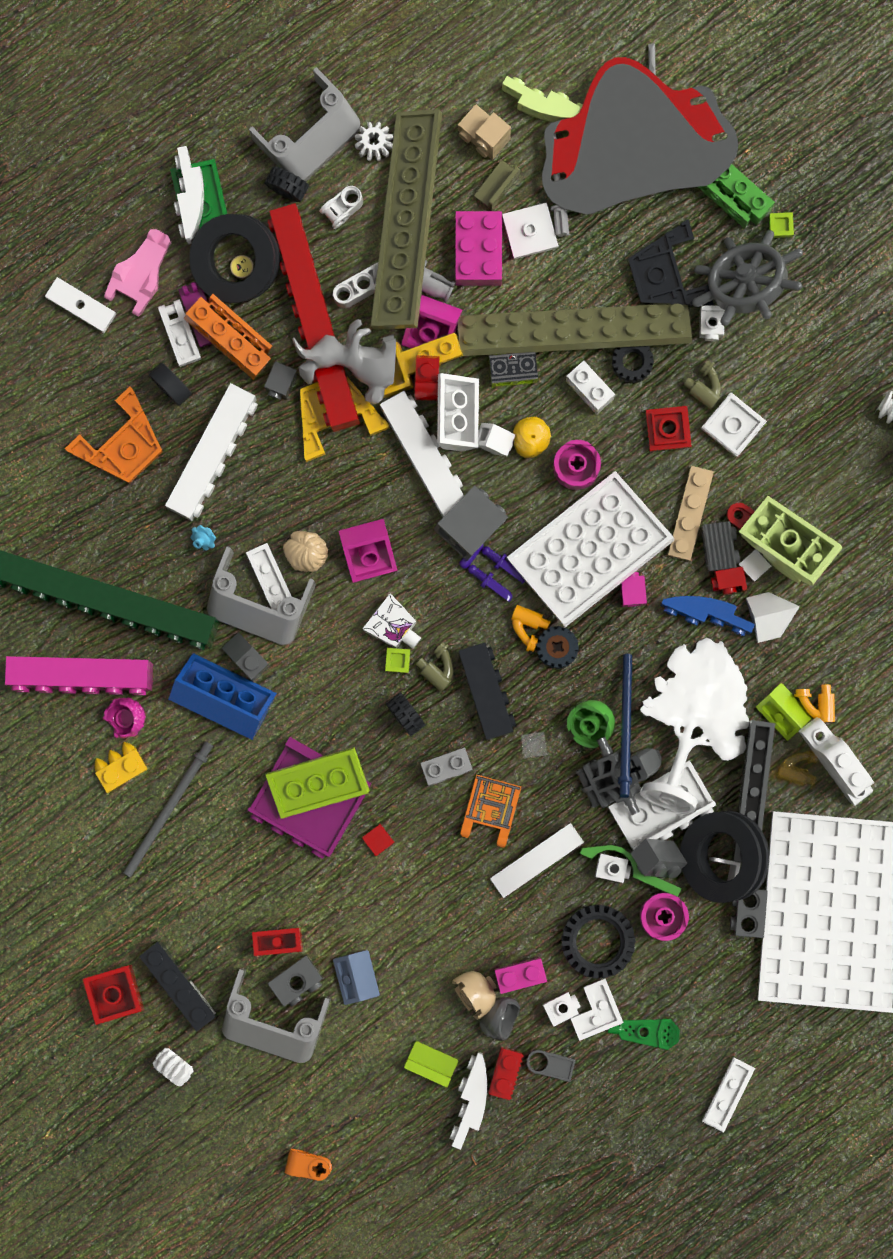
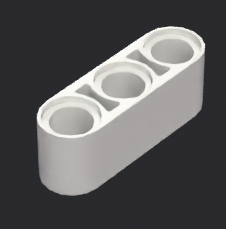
(355, 292)

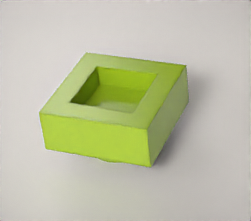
(781, 224)
(397, 660)

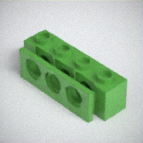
(739, 192)

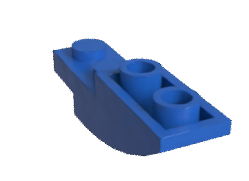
(698, 608)

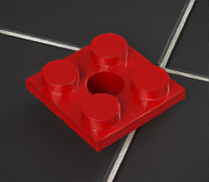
(658, 438)

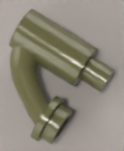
(701, 392)
(433, 674)

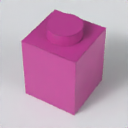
(633, 591)

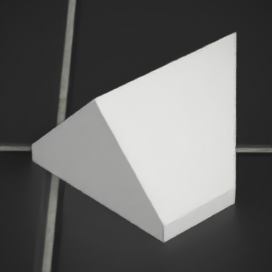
(770, 615)

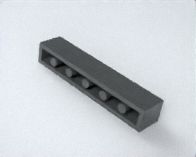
(755, 775)

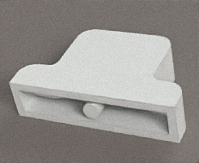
(838, 761)

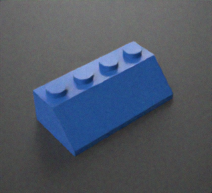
(222, 696)

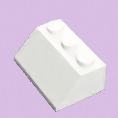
(457, 412)

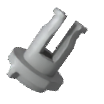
(436, 285)

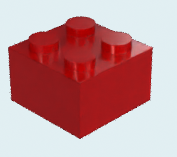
(113, 994)

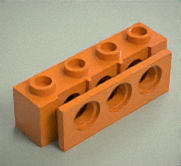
(227, 338)

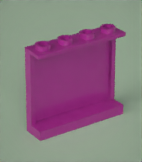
(318, 827)

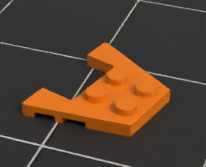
(128, 449)

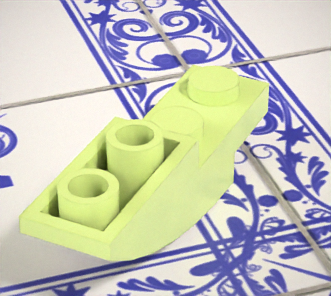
(533, 102)

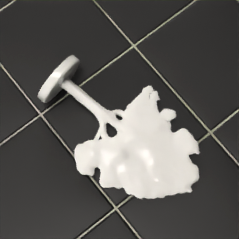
(702, 694)

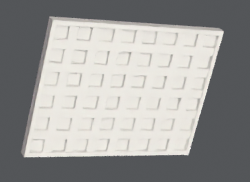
(829, 913)

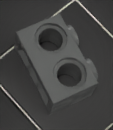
(756, 913)

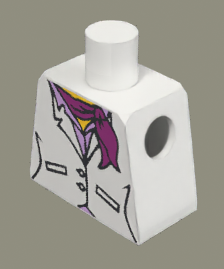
(392, 624)

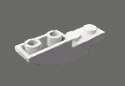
(191, 202)
(475, 1091)

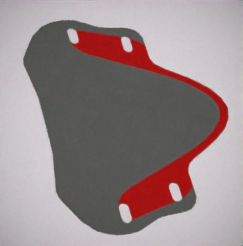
(635, 141)

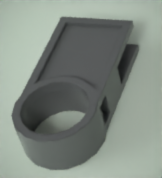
(557, 1065)

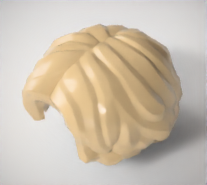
(305, 551)

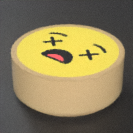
(241, 267)

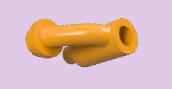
(530, 618)
(826, 703)

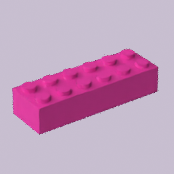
(79, 674)

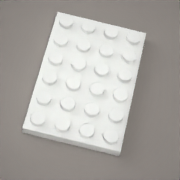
(590, 549)

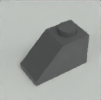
(246, 657)

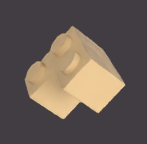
(485, 132)

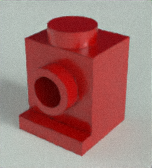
(729, 580)

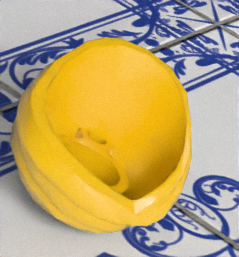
(531, 437)

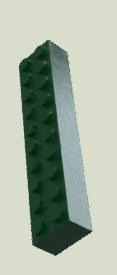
(107, 600)

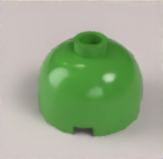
(591, 722)

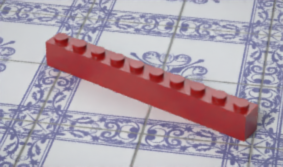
(313, 313)

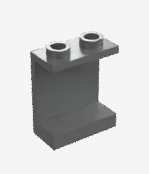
(471, 522)

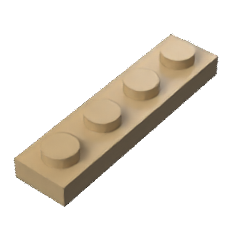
(690, 513)

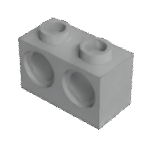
(446, 766)

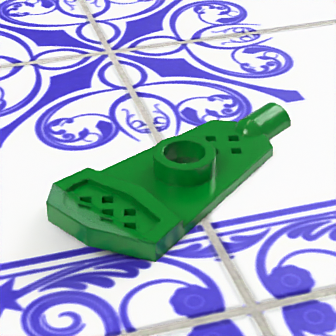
(655, 1032)

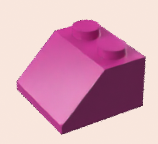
(434, 322)
(368, 550)

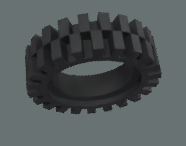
(625, 951)

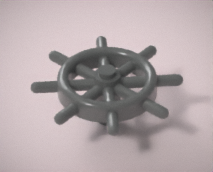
(747, 278)

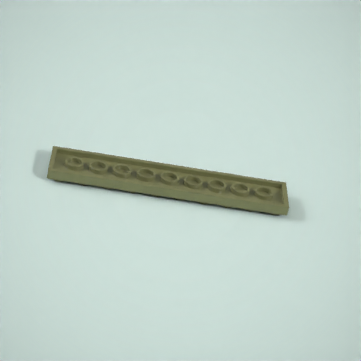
(406, 219)
(574, 329)

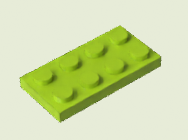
(317, 783)

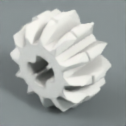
(374, 150)
(172, 1067)

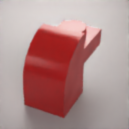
(426, 377)

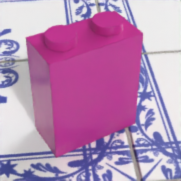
(520, 975)

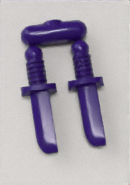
(487, 579)

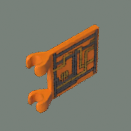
(491, 805)

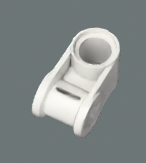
(341, 206)

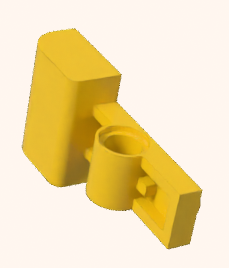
(405, 361)

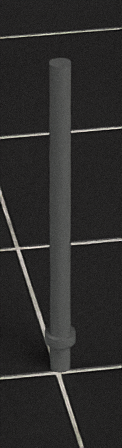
(200, 757)

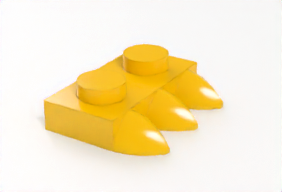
(120, 768)

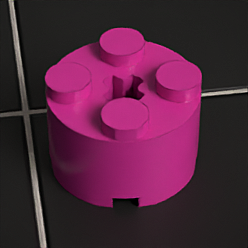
(567, 474)
(671, 905)

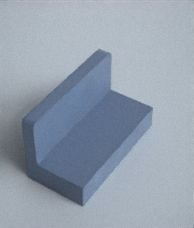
(356, 977)

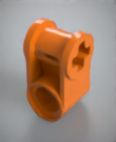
(303, 1165)

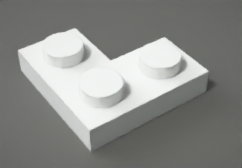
(603, 1012)

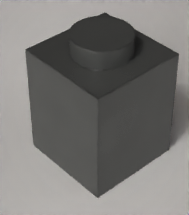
(280, 381)

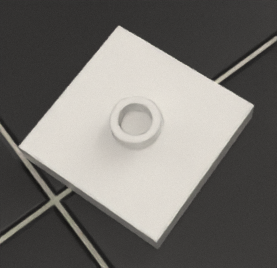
(530, 231)
(733, 425)

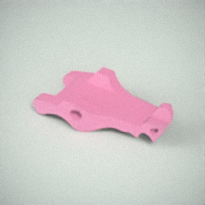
(140, 273)

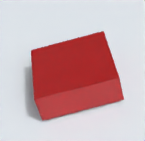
(378, 840)

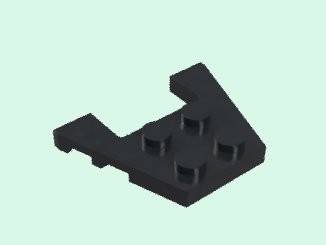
(657, 273)

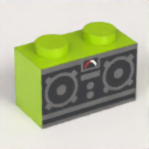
(513, 369)

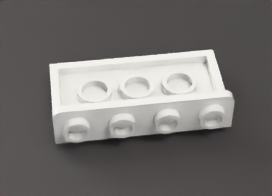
(657, 822)

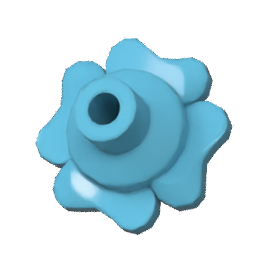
(203, 537)

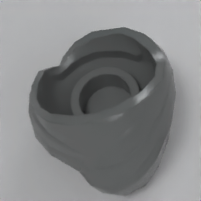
(500, 1019)

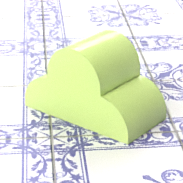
(789, 542)

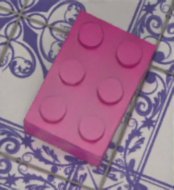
(478, 248)

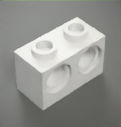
(590, 387)

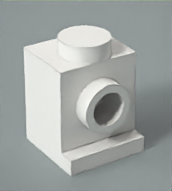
(711, 333)
(553, 1012)

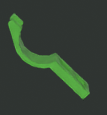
(669, 888)

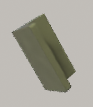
(497, 185)

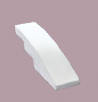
(537, 860)

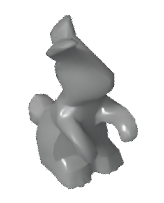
(368, 364)

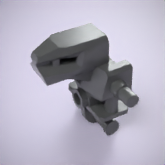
(601, 775)

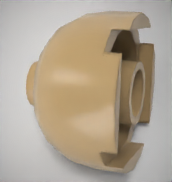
(476, 992)

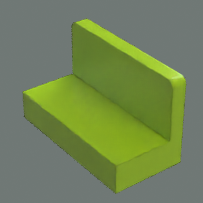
(784, 711)
(431, 1064)

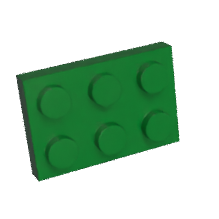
(214, 200)

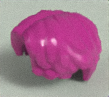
(125, 717)

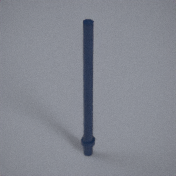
(625, 779)

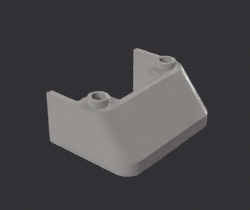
(320, 141)
(251, 617)
(282, 1043)

